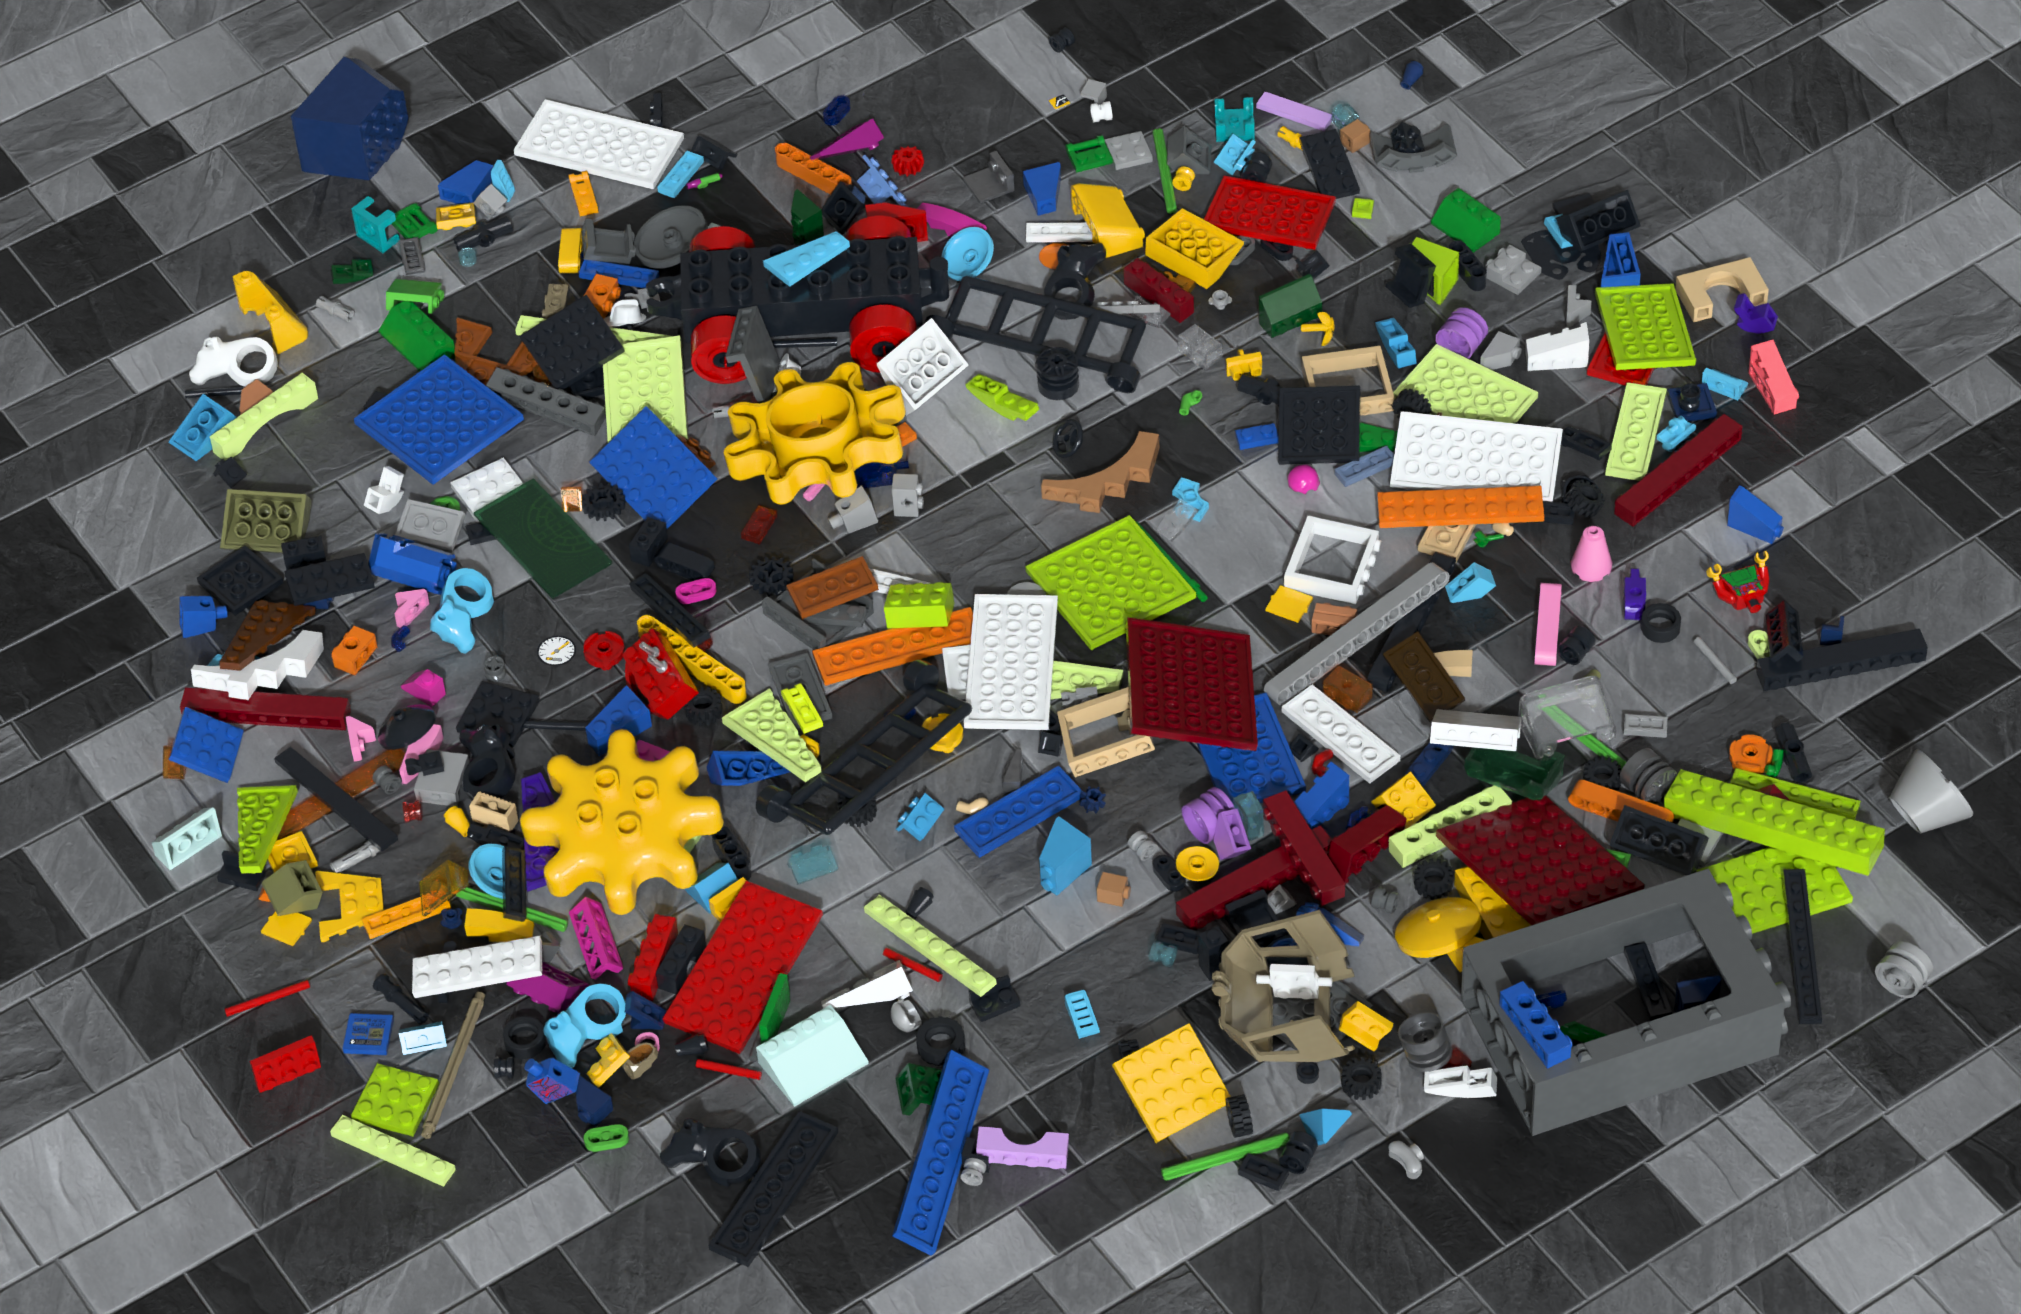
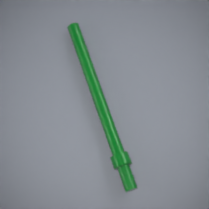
(1192, 582)

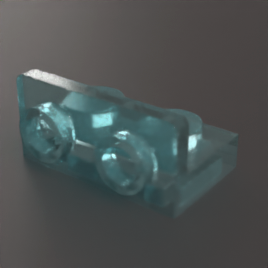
(812, 864)

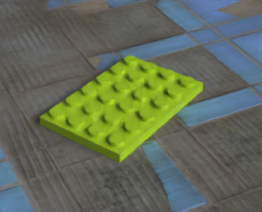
(1645, 326)
(1759, 885)

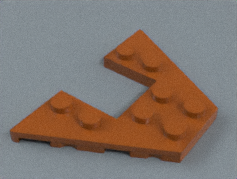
(469, 342)

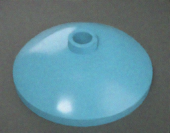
(968, 252)
(486, 869)

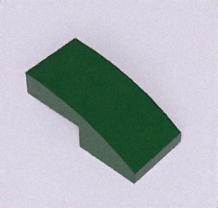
(351, 273)

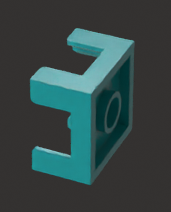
(1234, 121)
(372, 228)

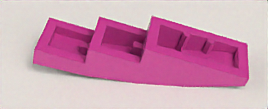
(948, 219)

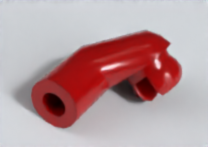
(1319, 759)

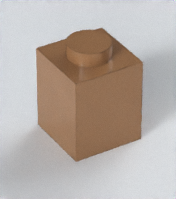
(1355, 136)
(1113, 889)

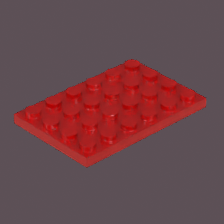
(1270, 212)

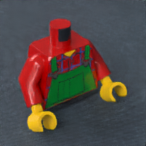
(1743, 586)

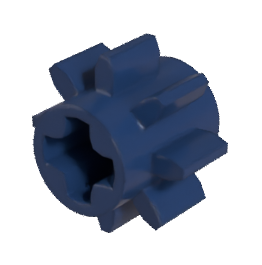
(1090, 804)

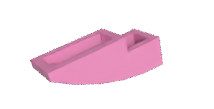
(431, 740)

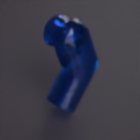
(398, 636)

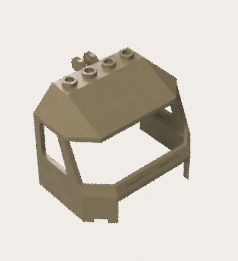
(1249, 1006)

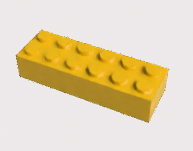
(1496, 914)

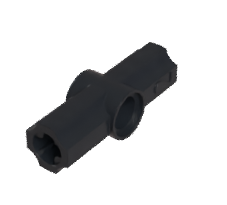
(483, 234)
(1265, 391)
(1793, 752)

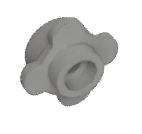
(1220, 299)

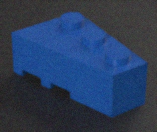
(1620, 262)
(623, 712)
(1325, 797)

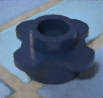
(453, 922)

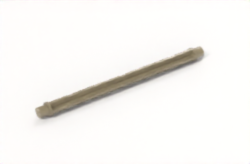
(452, 1065)

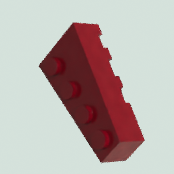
(1364, 841)

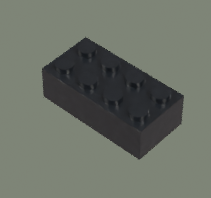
(1658, 841)

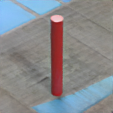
(912, 964)
(729, 1069)

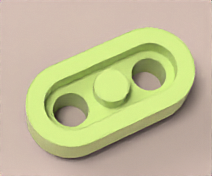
(1760, 650)

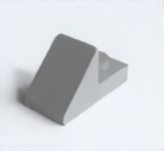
(1576, 308)

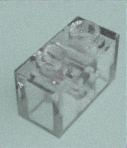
(1199, 347)

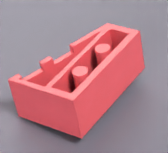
(1772, 377)

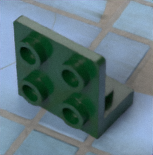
(916, 1085)

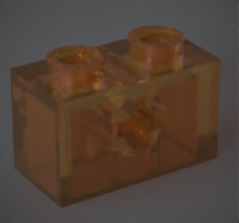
(1347, 689)

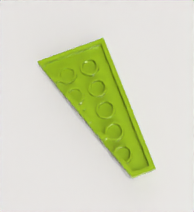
(260, 822)

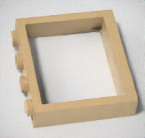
(1351, 360)
(1107, 755)

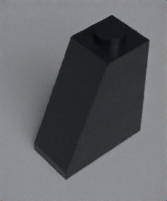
(1211, 946)

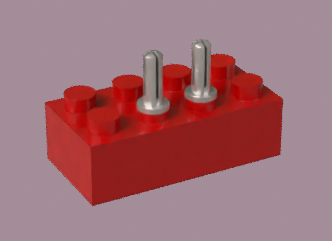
(658, 675)

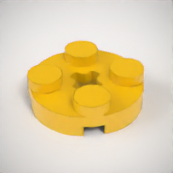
(950, 740)

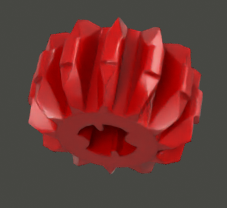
(907, 161)

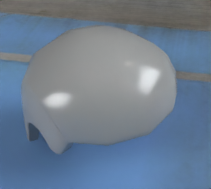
(905, 1016)

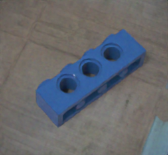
(1535, 1024)

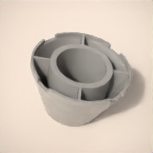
(1927, 796)

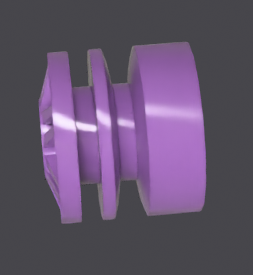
(1462, 332)
(1202, 813)

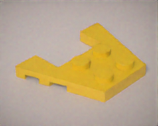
(358, 899)

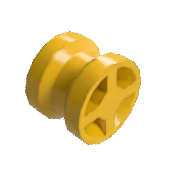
(1183, 178)

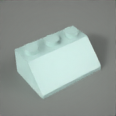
(187, 838)

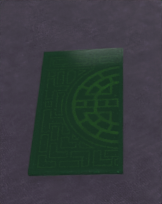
(542, 538)

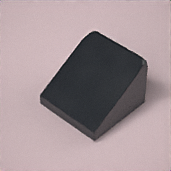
(1302, 748)

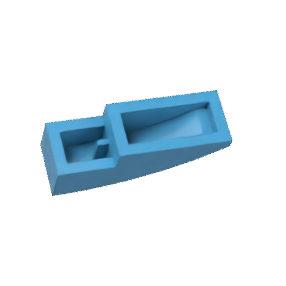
(1396, 342)

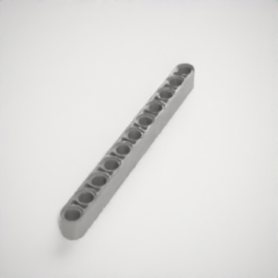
(1356, 633)

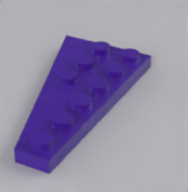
(536, 794)

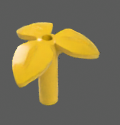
(1327, 326)

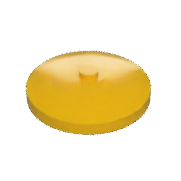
(1438, 927)

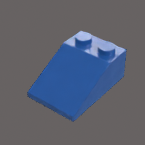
(1346, 933)

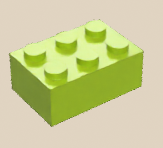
(919, 605)

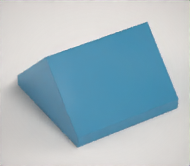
(711, 883)

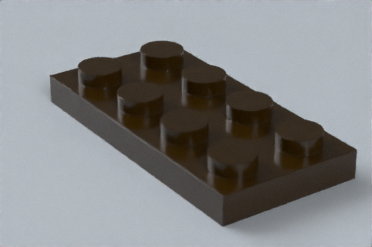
(1423, 676)

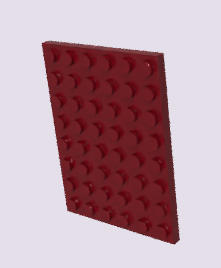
(1191, 684)
(1538, 859)

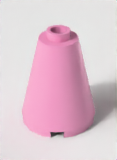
(1592, 556)

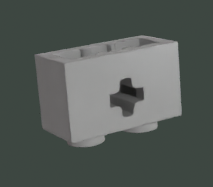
(906, 495)

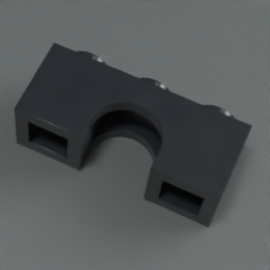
(673, 969)

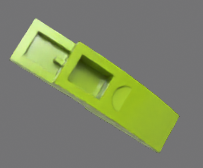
(999, 399)

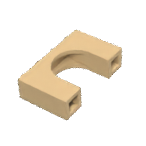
(1737, 274)

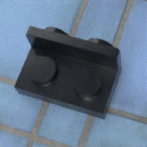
(995, 1001)

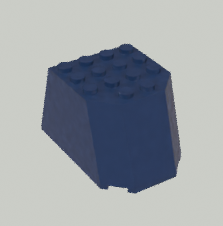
(350, 122)

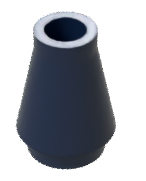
(1412, 73)

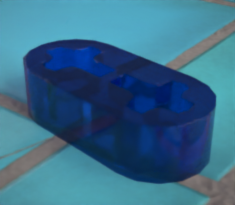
(834, 108)

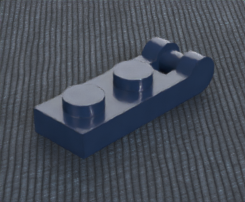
(1429, 762)

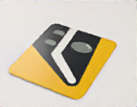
(1059, 101)

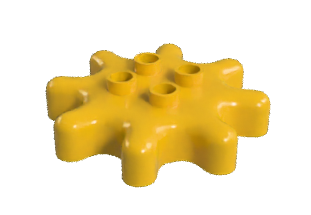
(815, 433)
(621, 821)

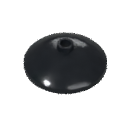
(406, 726)

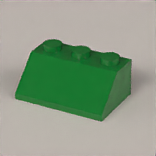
(1466, 220)

